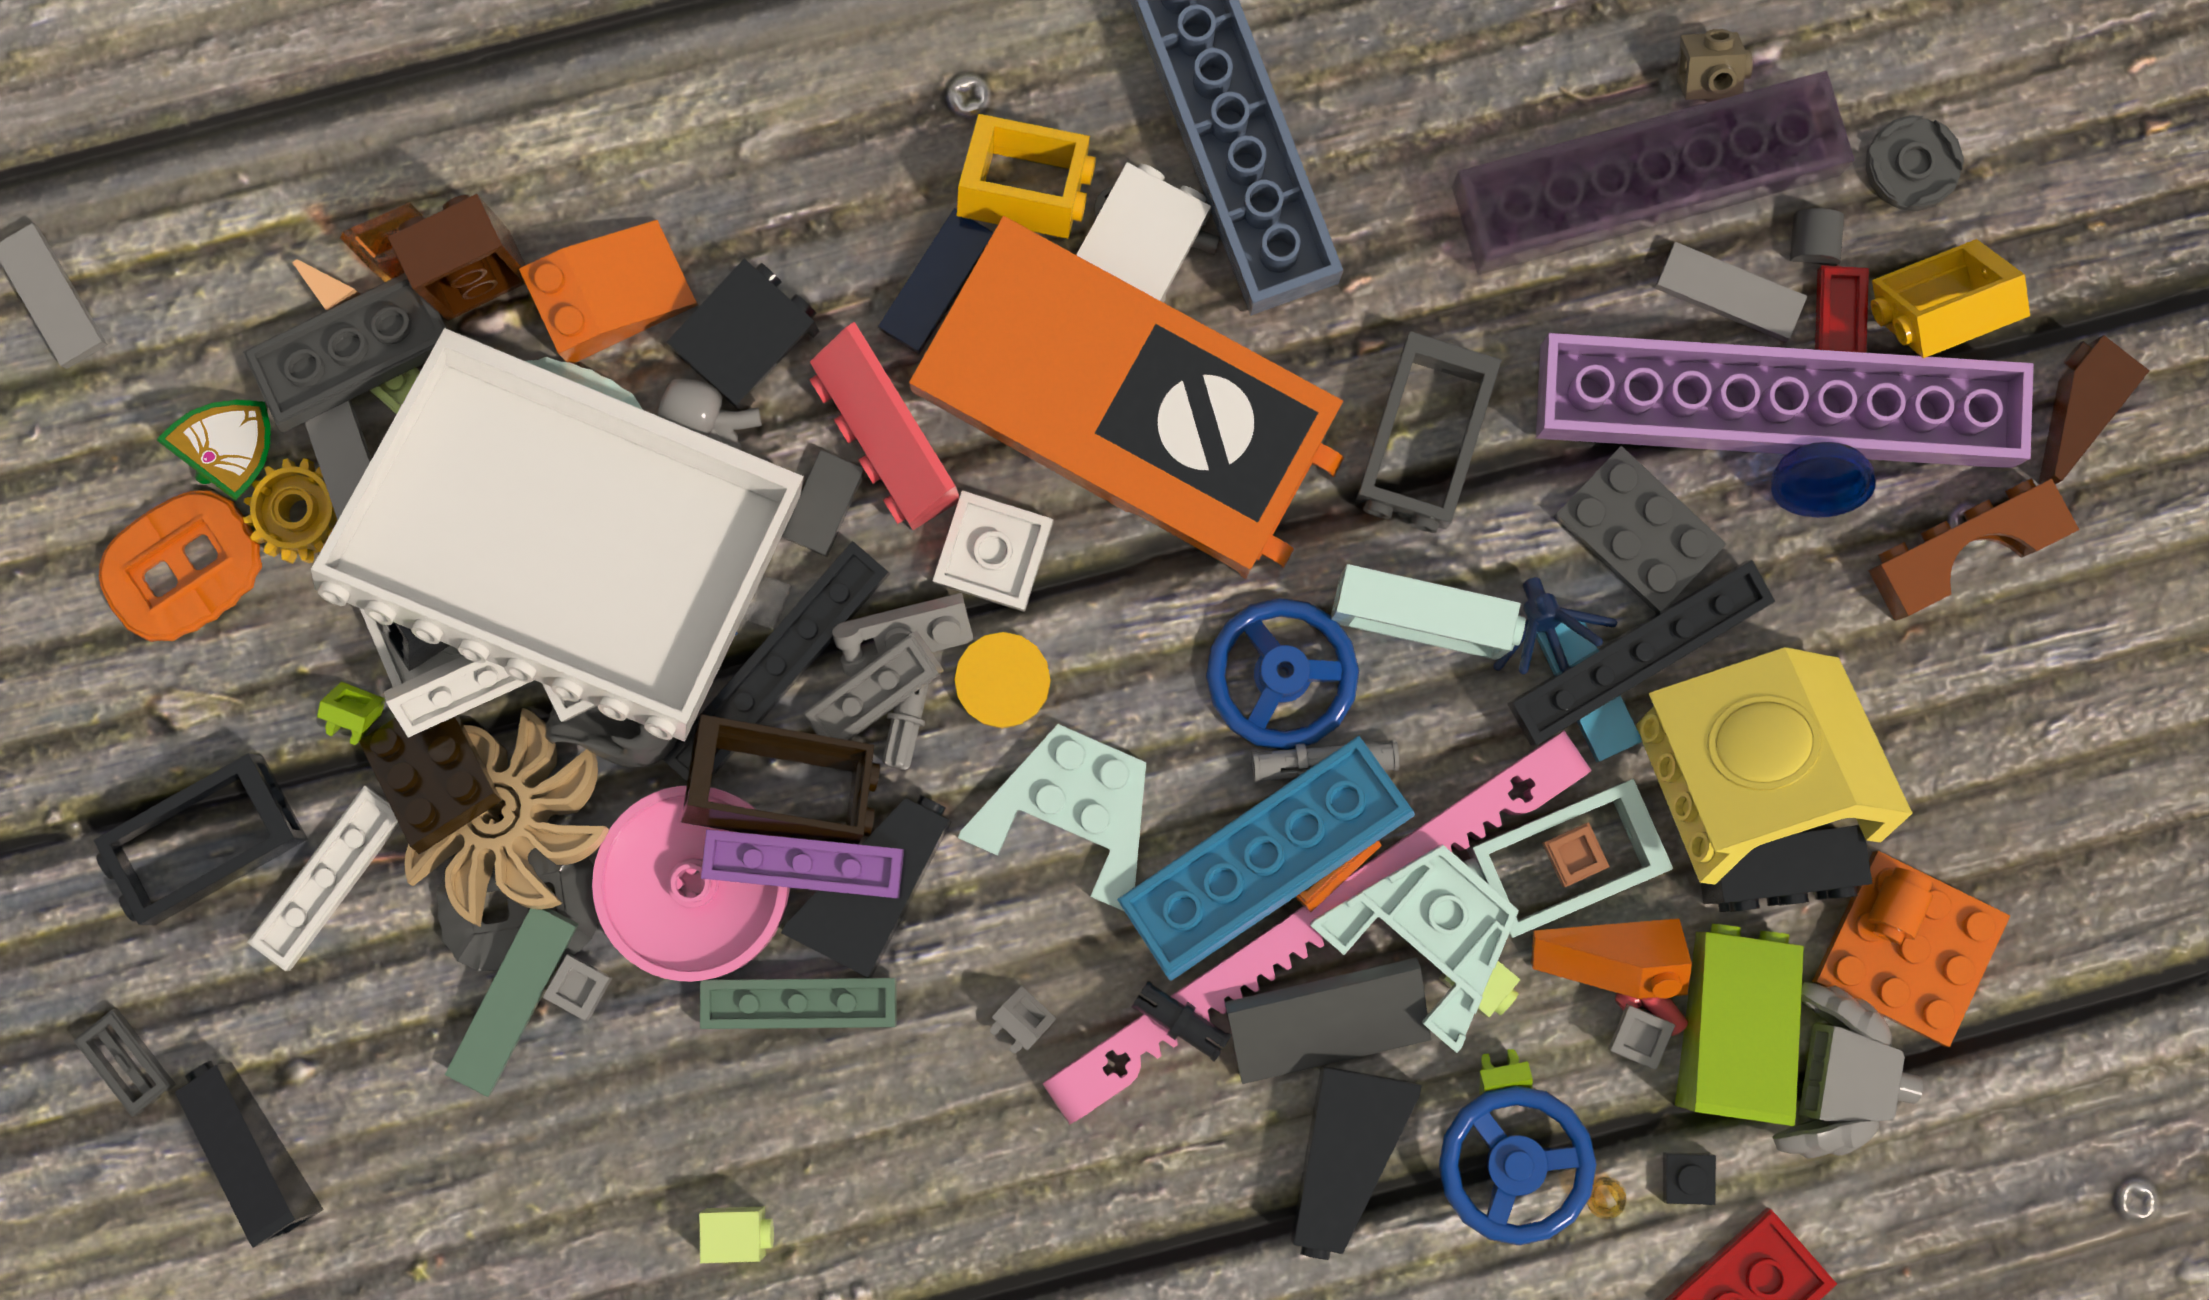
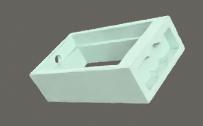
(1427, 613)
(1638, 828)

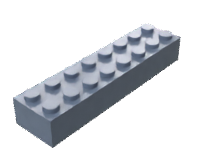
(1240, 149)

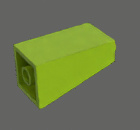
(1742, 1027)

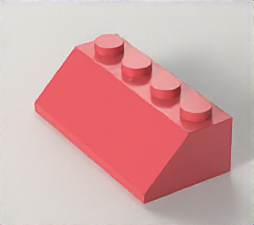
(884, 429)

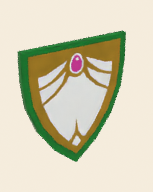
(222, 443)

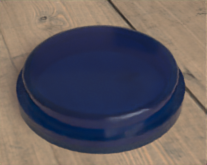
(1823, 480)

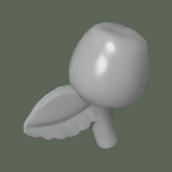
(698, 406)

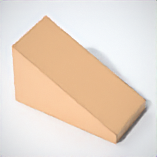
(326, 288)

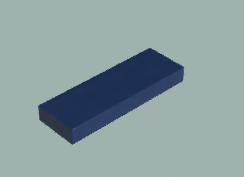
(935, 282)

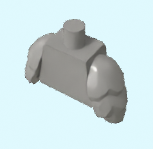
(1849, 1077)

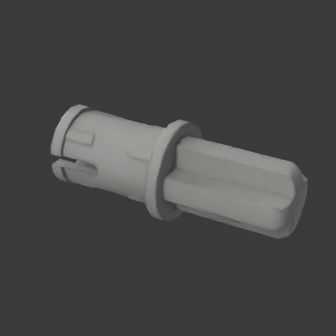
(904, 730)

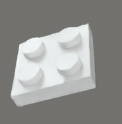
(993, 551)

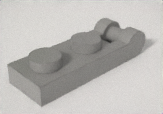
(940, 623)

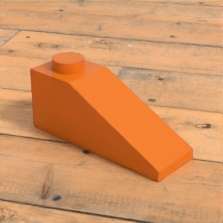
(1624, 958)

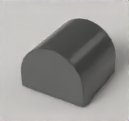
(1817, 236)

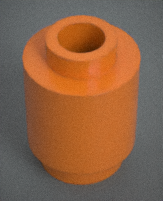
(1901, 905)

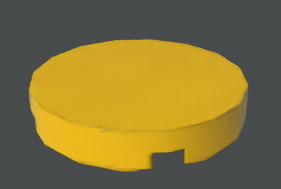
(1002, 680)

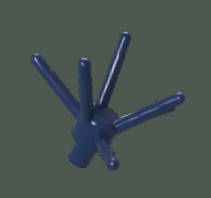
(1543, 616)

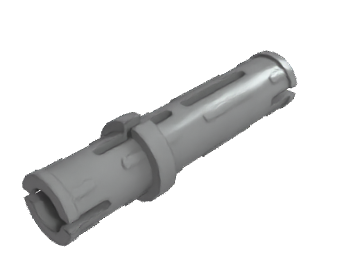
(1296, 761)

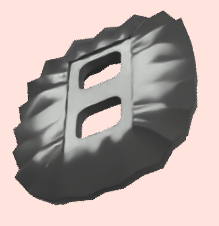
(487, 945)

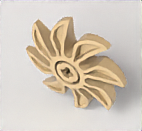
(526, 807)

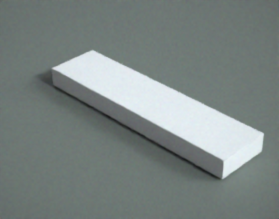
(325, 879)

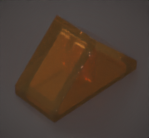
(372, 244)

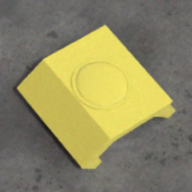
(1767, 757)

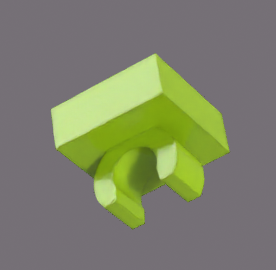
(351, 709)
(1504, 1076)

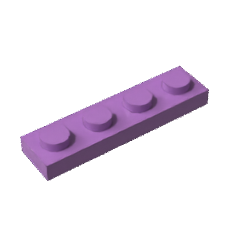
(802, 863)

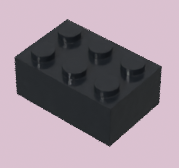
(1790, 867)

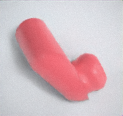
(1659, 1007)

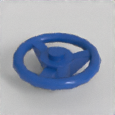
(1282, 673)
(1517, 1165)

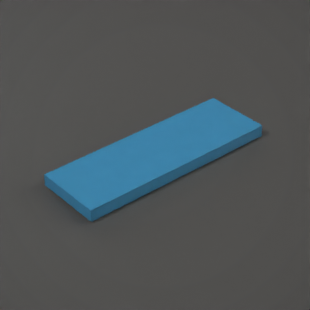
(1265, 857)

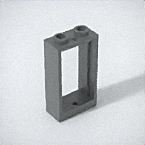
(1449, 360)

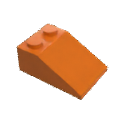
(607, 289)

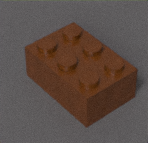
(458, 256)

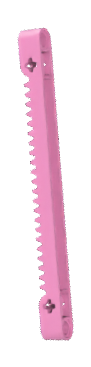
(1545, 770)

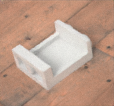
(1145, 229)

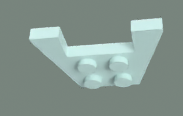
(1080, 790)
(1445, 916)

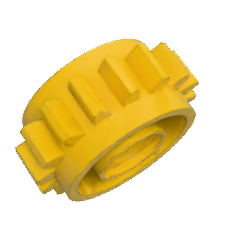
(272, 505)

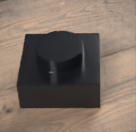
(1689, 1178)

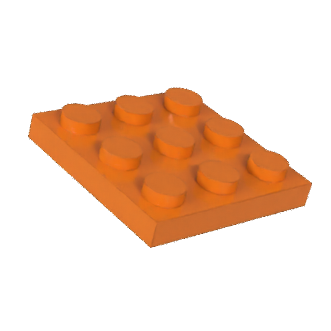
(1923, 980)

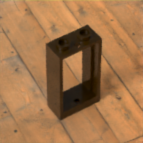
(783, 745)

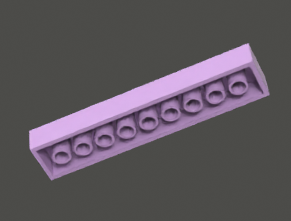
(1784, 400)

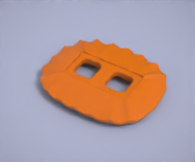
(162, 537)

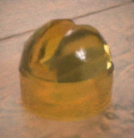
(1598, 1203)

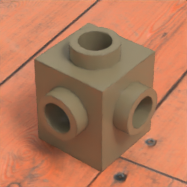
(1713, 65)

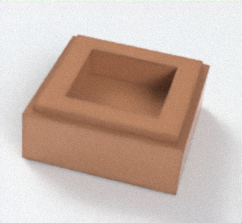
(1575, 855)

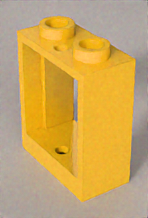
(1029, 208)
(1980, 291)

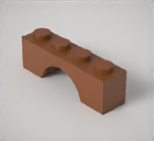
(1922, 575)

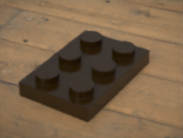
(430, 779)

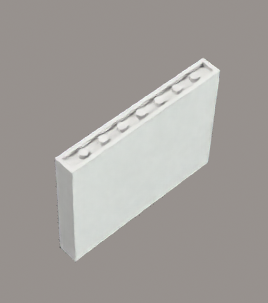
(558, 535)

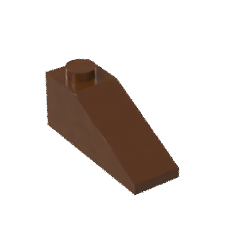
(2086, 400)

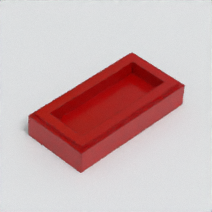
(1842, 308)

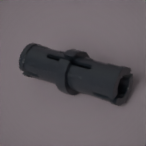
(1181, 1021)

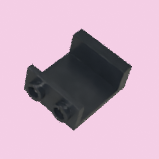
(743, 332)

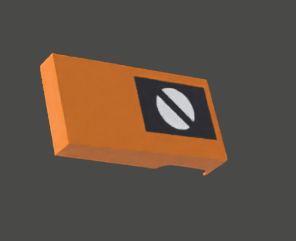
(1128, 397)

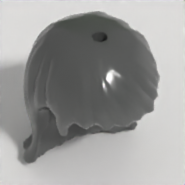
(613, 740)

